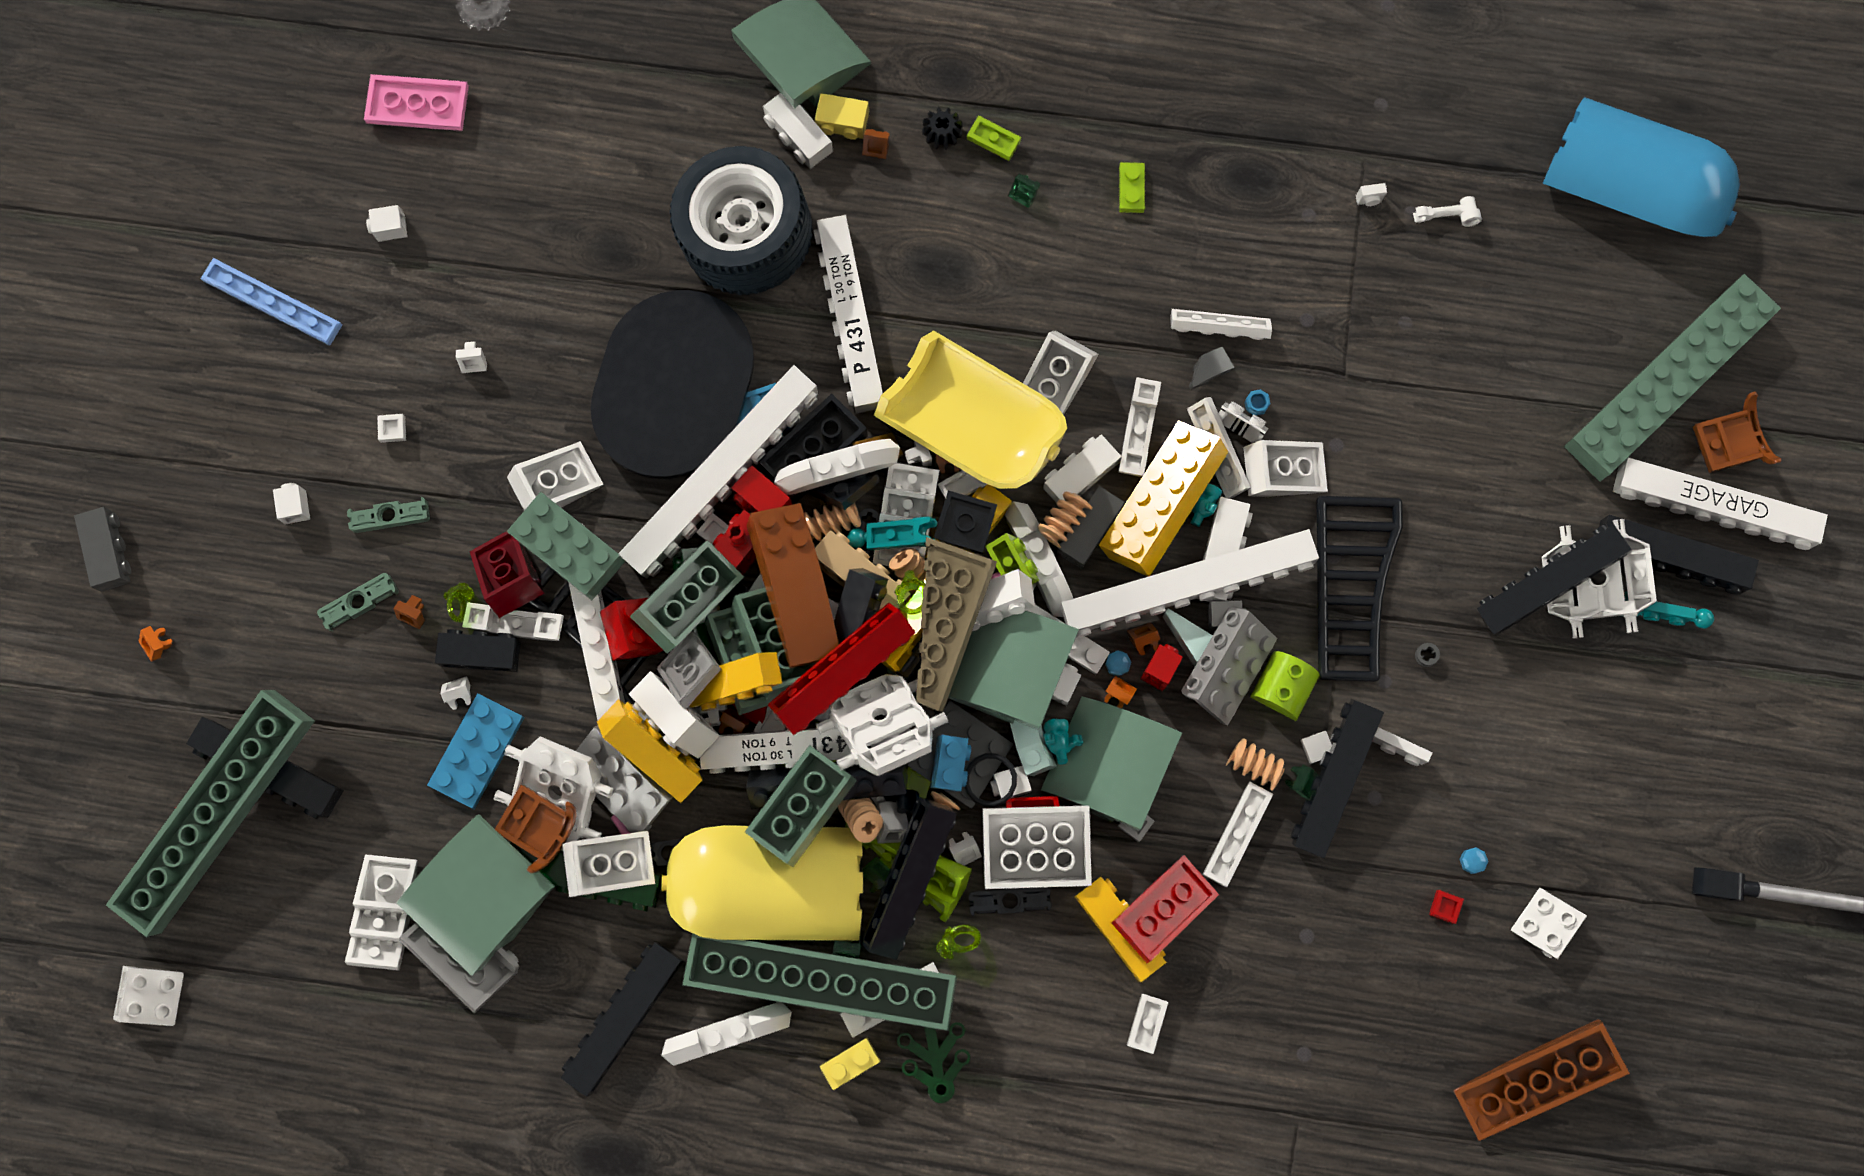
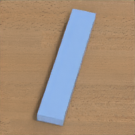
(271, 301)

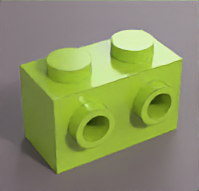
(1010, 556)

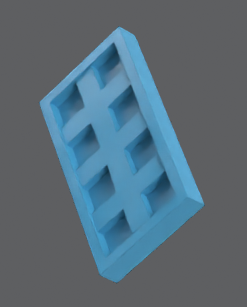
(475, 751)

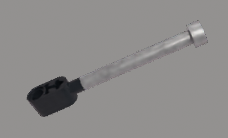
(1734, 887)

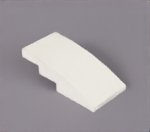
(907, 495)
(377, 916)

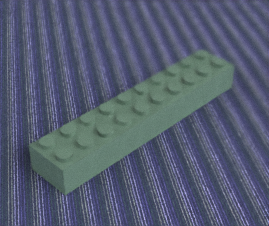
(1672, 377)
(210, 813)
(821, 981)

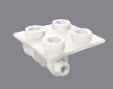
(1236, 411)
(1548, 923)

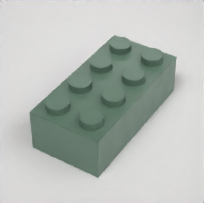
(566, 546)
(687, 596)
(800, 806)

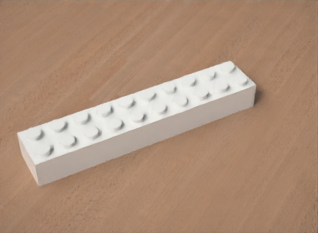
(719, 472)

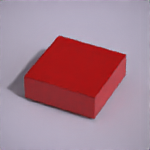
(1446, 907)

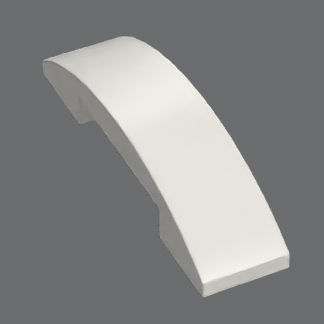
(1139, 427)
(519, 623)

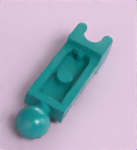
(893, 534)
(1676, 614)

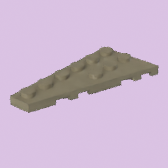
(949, 611)

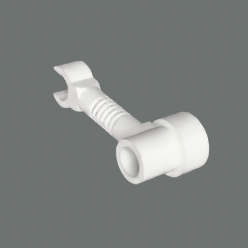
(1466, 210)

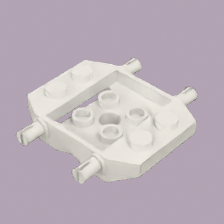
(1608, 598)
(855, 721)
(574, 773)

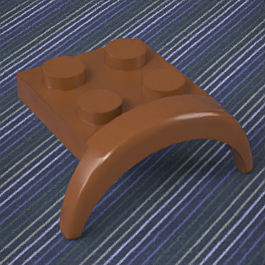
(1734, 439)
(537, 825)

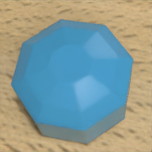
(1257, 402)
(1118, 663)
(1473, 860)

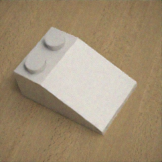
(1060, 369)
(1285, 468)
(560, 475)
(608, 863)

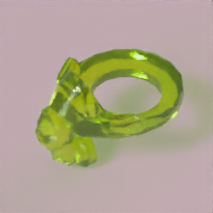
(909, 582)
(463, 594)
(948, 945)

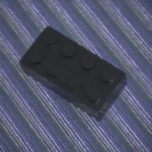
(821, 432)

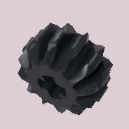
(943, 120)

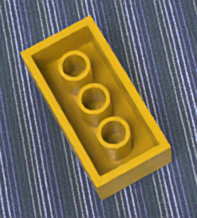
(648, 750)

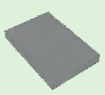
(688, 669)

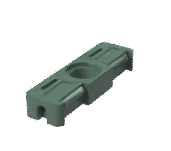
(404, 515)
(341, 608)

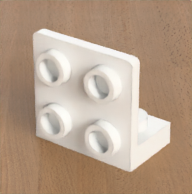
(148, 996)

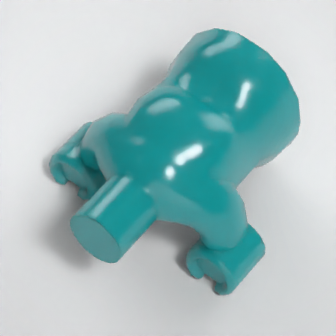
(1206, 504)
(1058, 739)

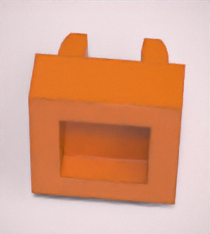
(151, 644)
(1121, 690)

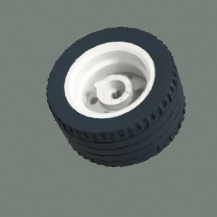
(736, 184)

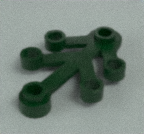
(935, 1057)

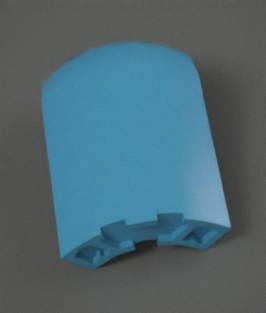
(1646, 170)

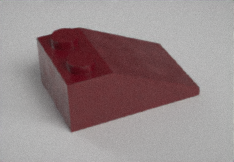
(505, 574)

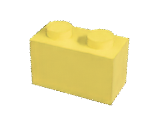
(842, 116)
(850, 1063)

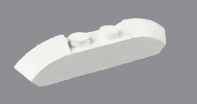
(837, 466)
(1051, 579)
(726, 1033)

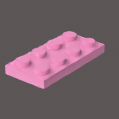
(416, 102)

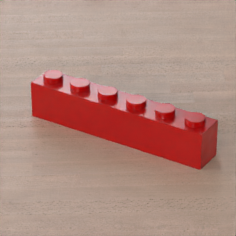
(841, 668)

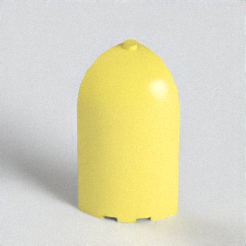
(973, 414)
(737, 889)

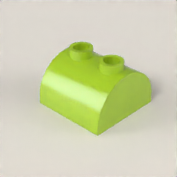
(1285, 684)

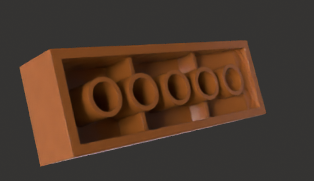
(793, 583)
(1541, 1079)

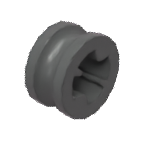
(1422, 648)

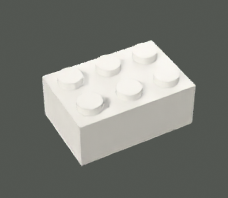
(681, 726)

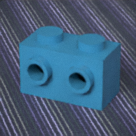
(949, 763)

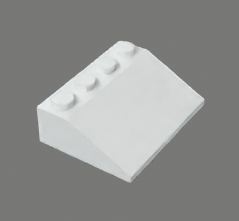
(1036, 847)

